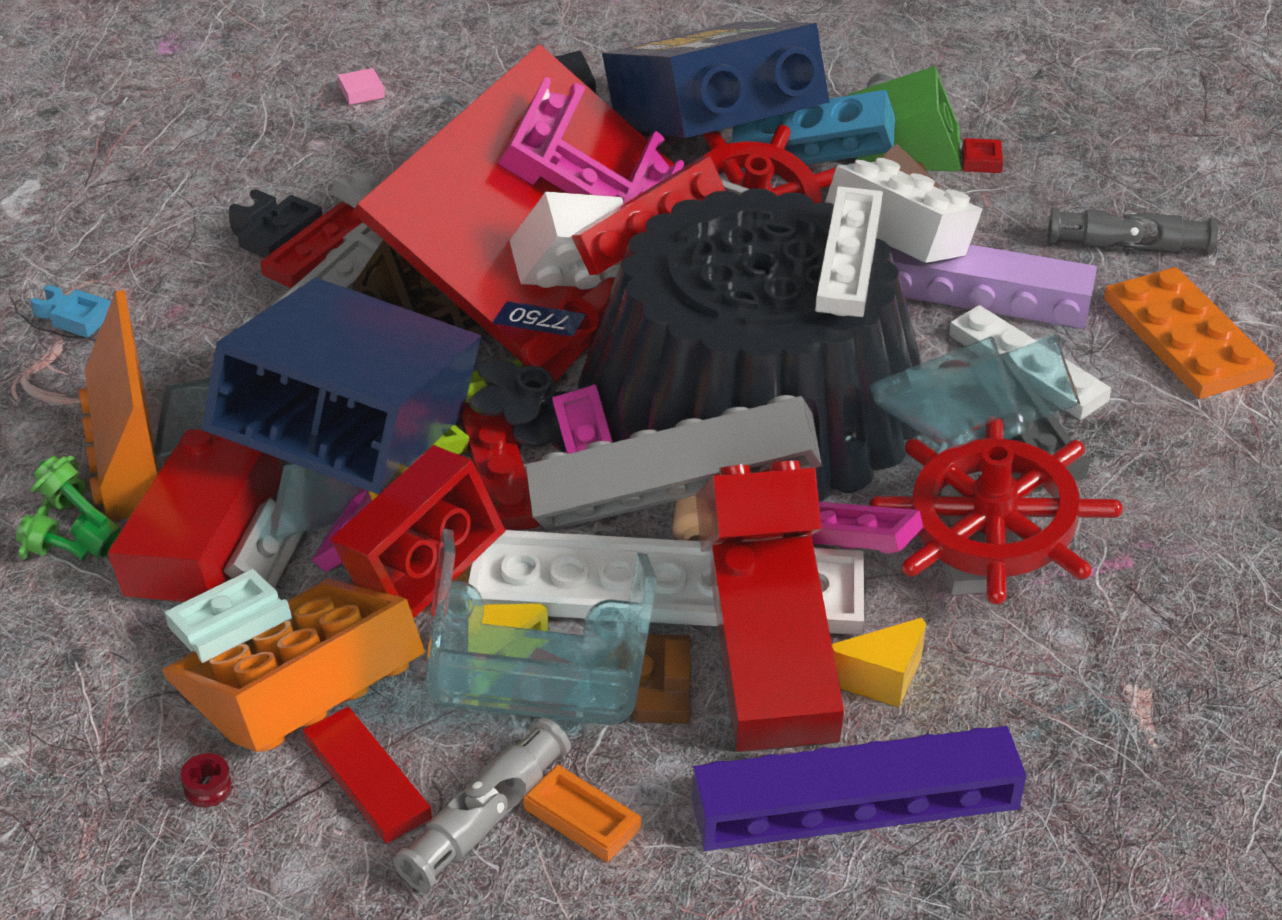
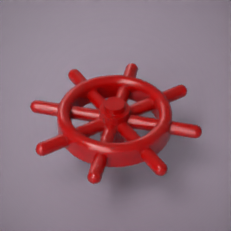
(763, 161)
(996, 507)

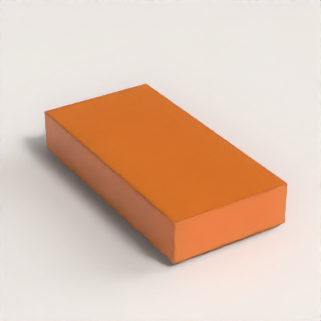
(582, 813)

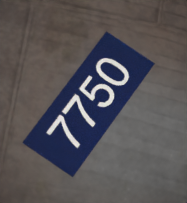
(539, 318)

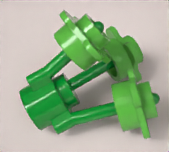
(62, 489)

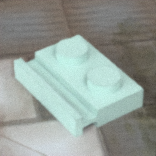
(227, 615)

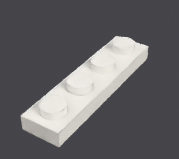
(849, 252)
(981, 324)

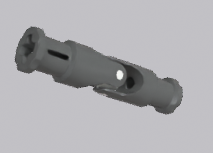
(1101, 228)

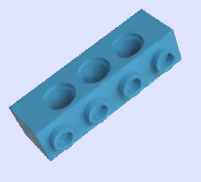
(830, 131)

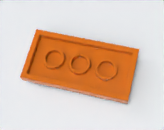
(1189, 332)

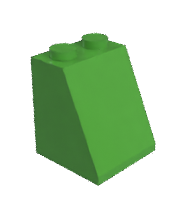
(923, 120)

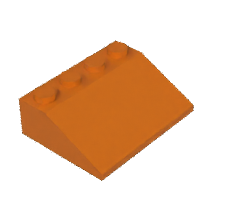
(118, 418)
(303, 667)

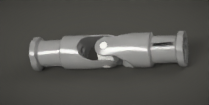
(481, 804)

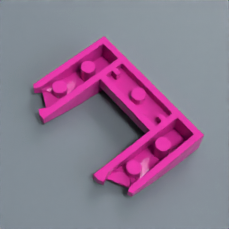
(539, 151)

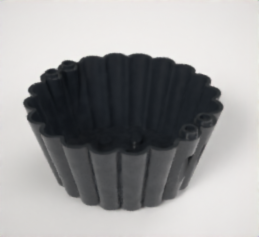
(724, 317)

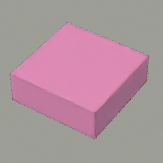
(361, 86)

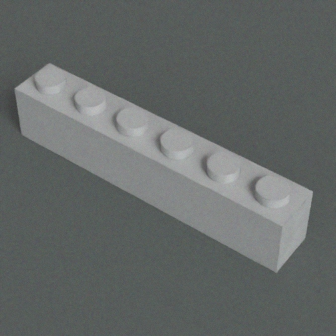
(668, 463)

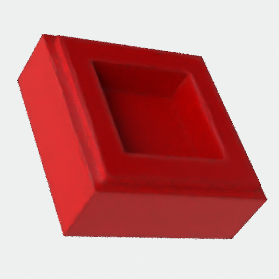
(982, 155)

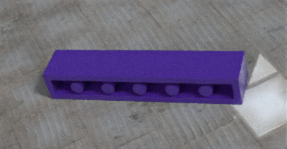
(857, 787)

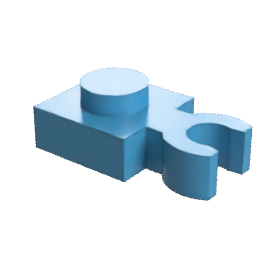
(76, 313)

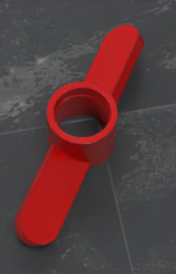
(546, 345)

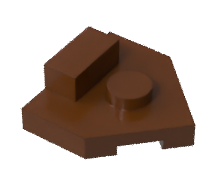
(664, 681)

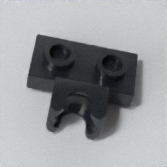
(269, 224)

